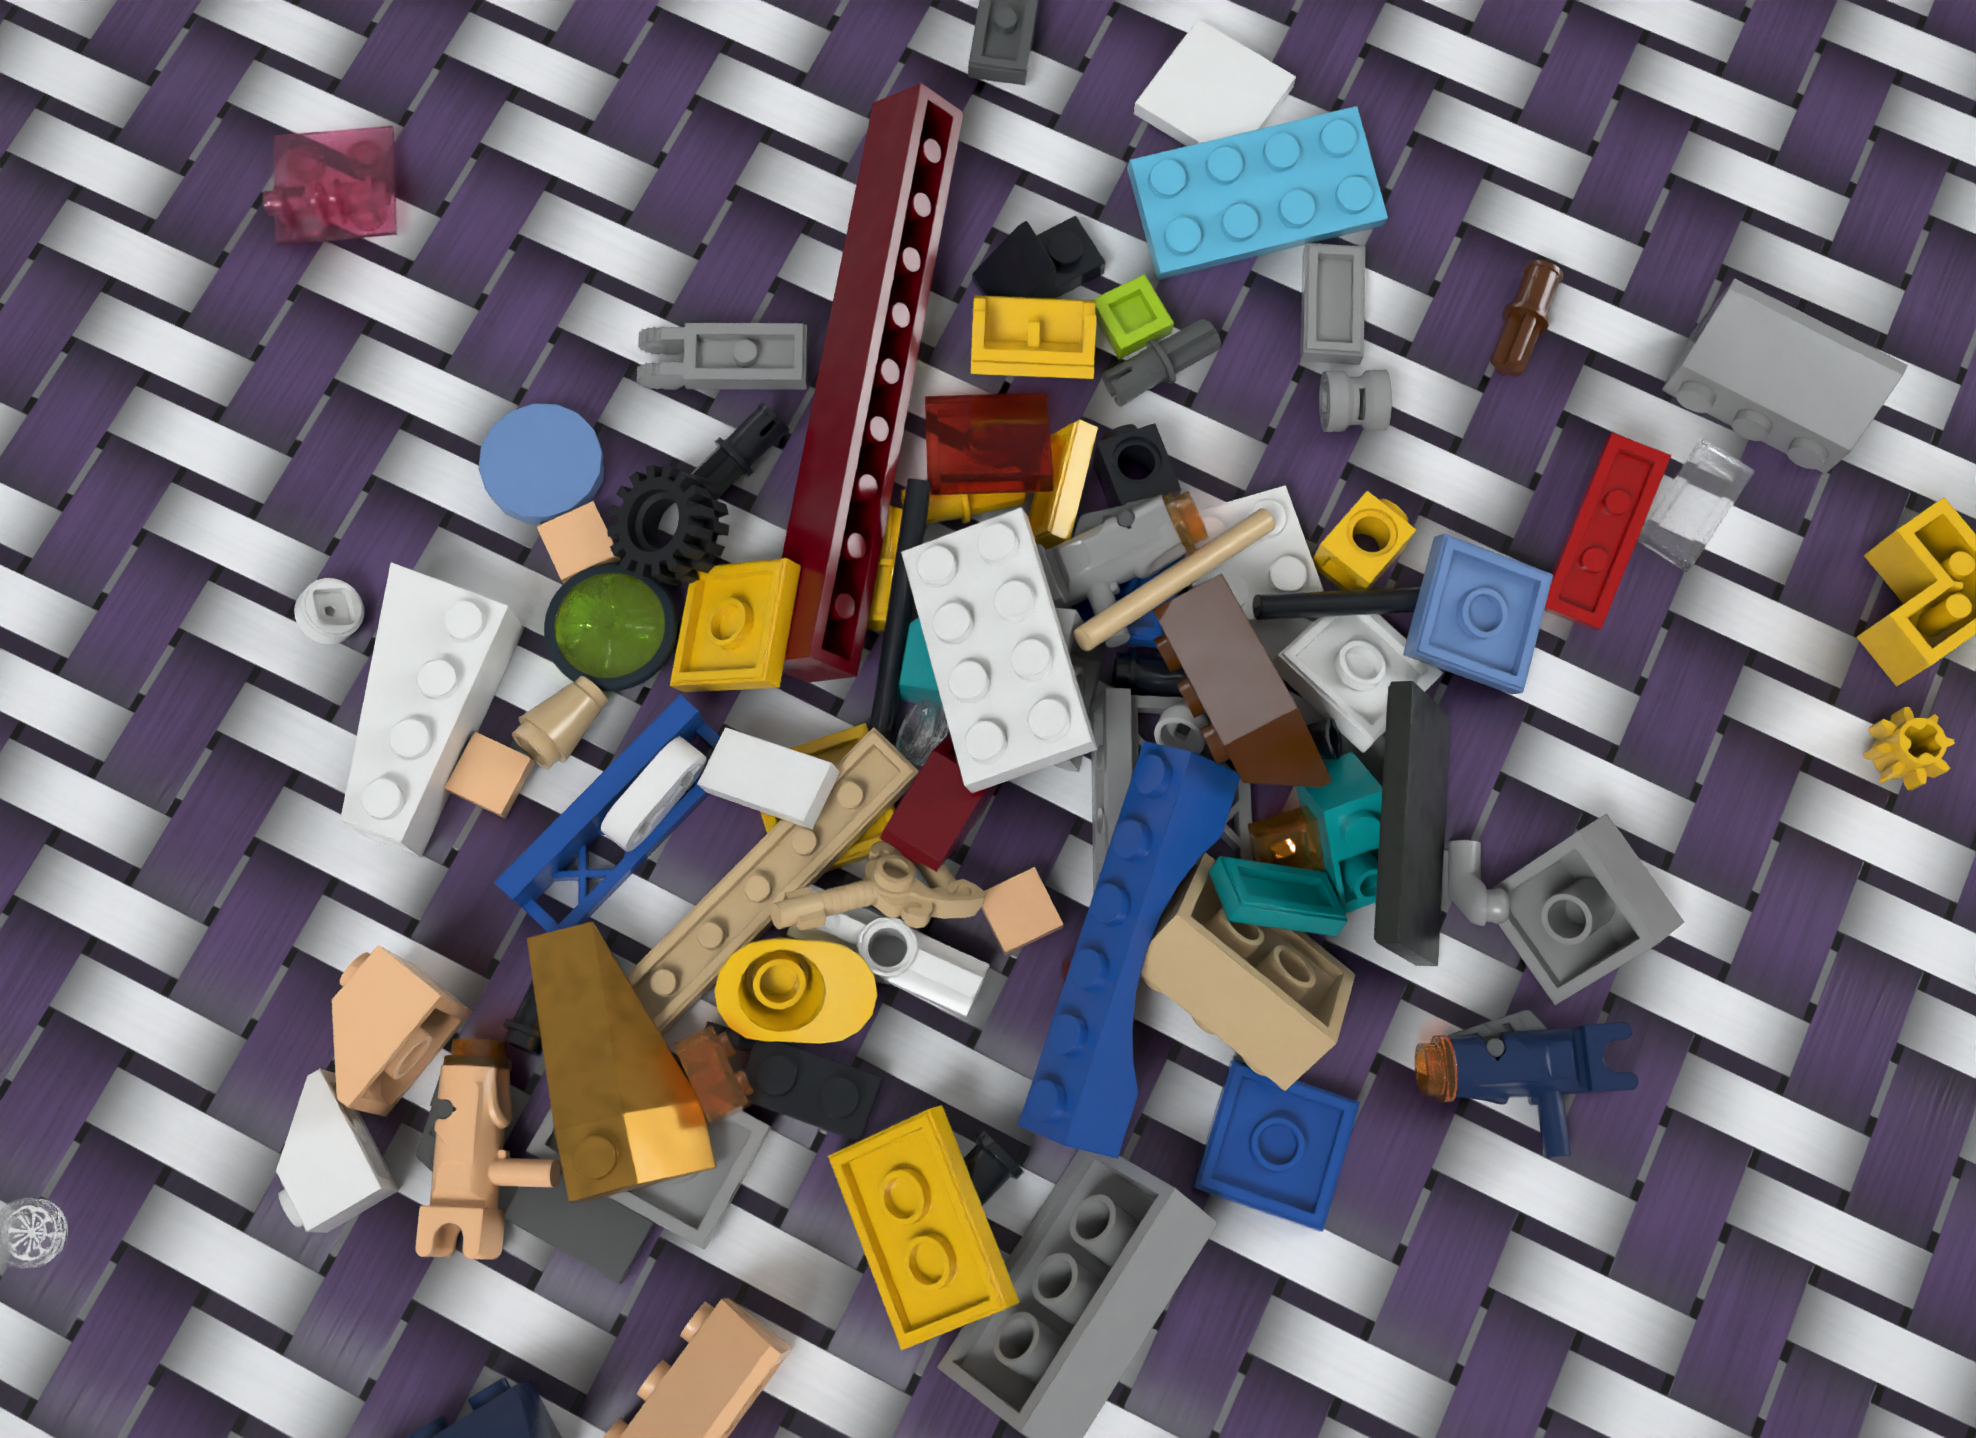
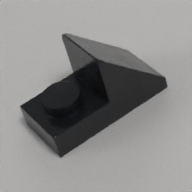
(1041, 263)

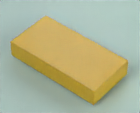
(1055, 512)

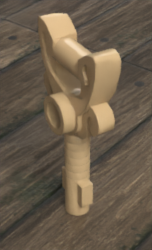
(888, 886)

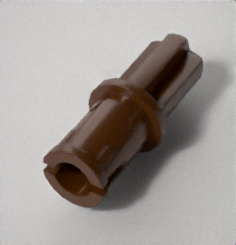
(1526, 317)

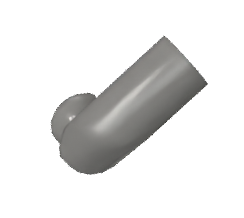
(1468, 890)

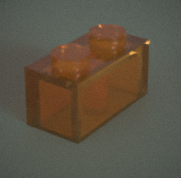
(712, 1074)

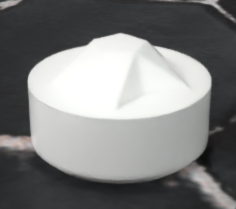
(329, 611)

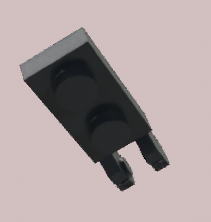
(807, 1085)

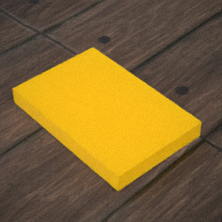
(923, 1228)

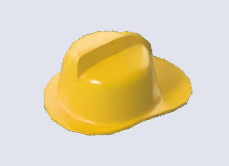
(795, 991)

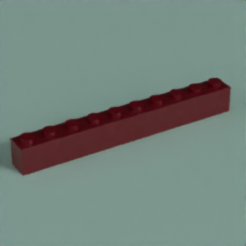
(867, 379)

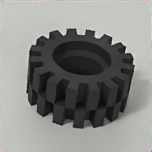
(641, 517)

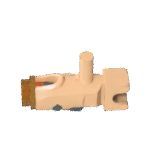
(467, 1154)

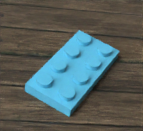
(1257, 192)

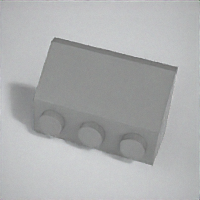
(1782, 377)

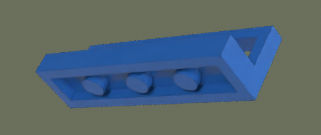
(581, 824)

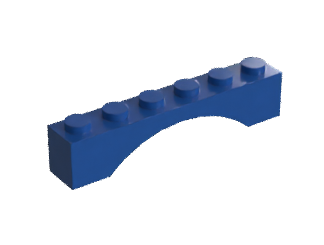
(1086, 1068)

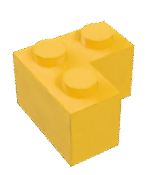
(1934, 576)

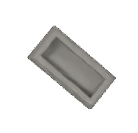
(1332, 304)

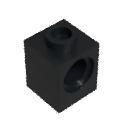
(1136, 446)

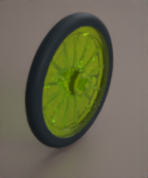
(610, 627)

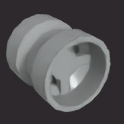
(1355, 401)

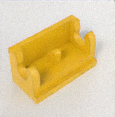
(1033, 337)

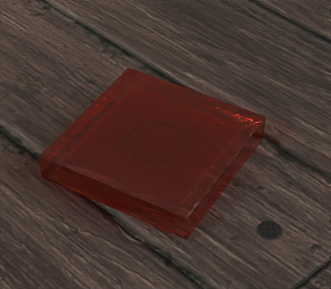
(988, 444)

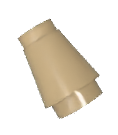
(558, 724)

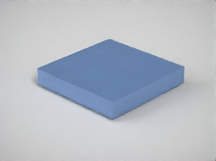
(1478, 614)

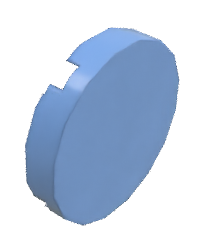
(541, 463)

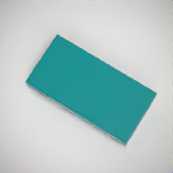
(1277, 896)

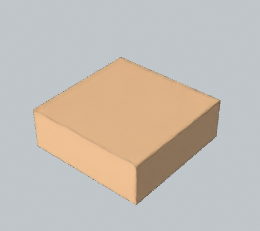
(577, 541)
(490, 775)
(1020, 911)

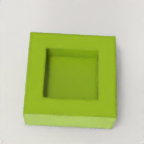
(1132, 316)

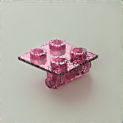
(333, 185)

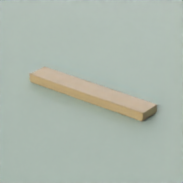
(785, 860)

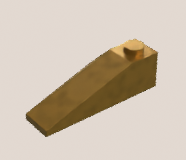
(613, 1084)

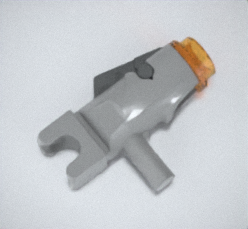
(1120, 546)

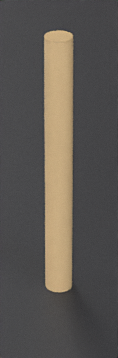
(1173, 580)

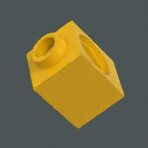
(1349, 565)

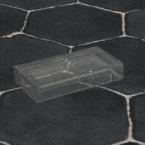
(1694, 504)

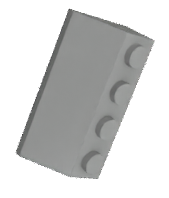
(1088, 1292)

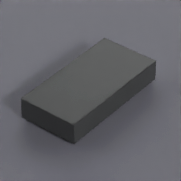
(592, 1232)

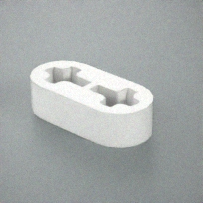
(653, 794)

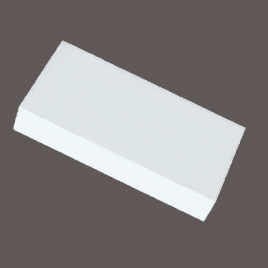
(769, 778)

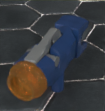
(1523, 1060)

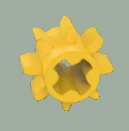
(1908, 748)

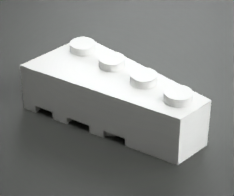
(424, 697)

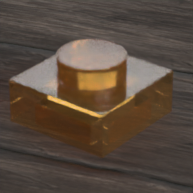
(1288, 840)

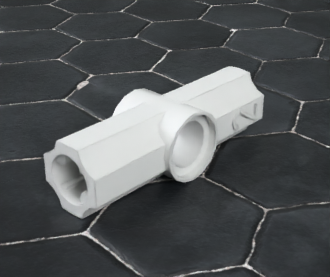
(927, 970)

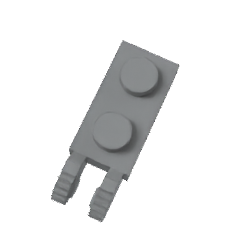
(727, 356)

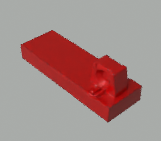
(1605, 530)

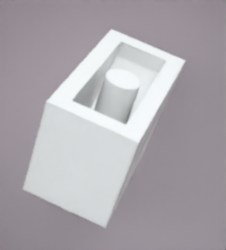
(329, 1161)

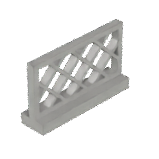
(1118, 745)

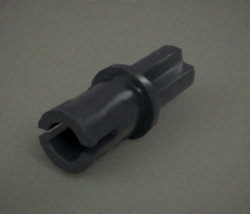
(741, 448)

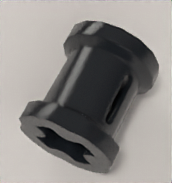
(989, 1166)

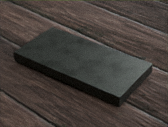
(1412, 825)

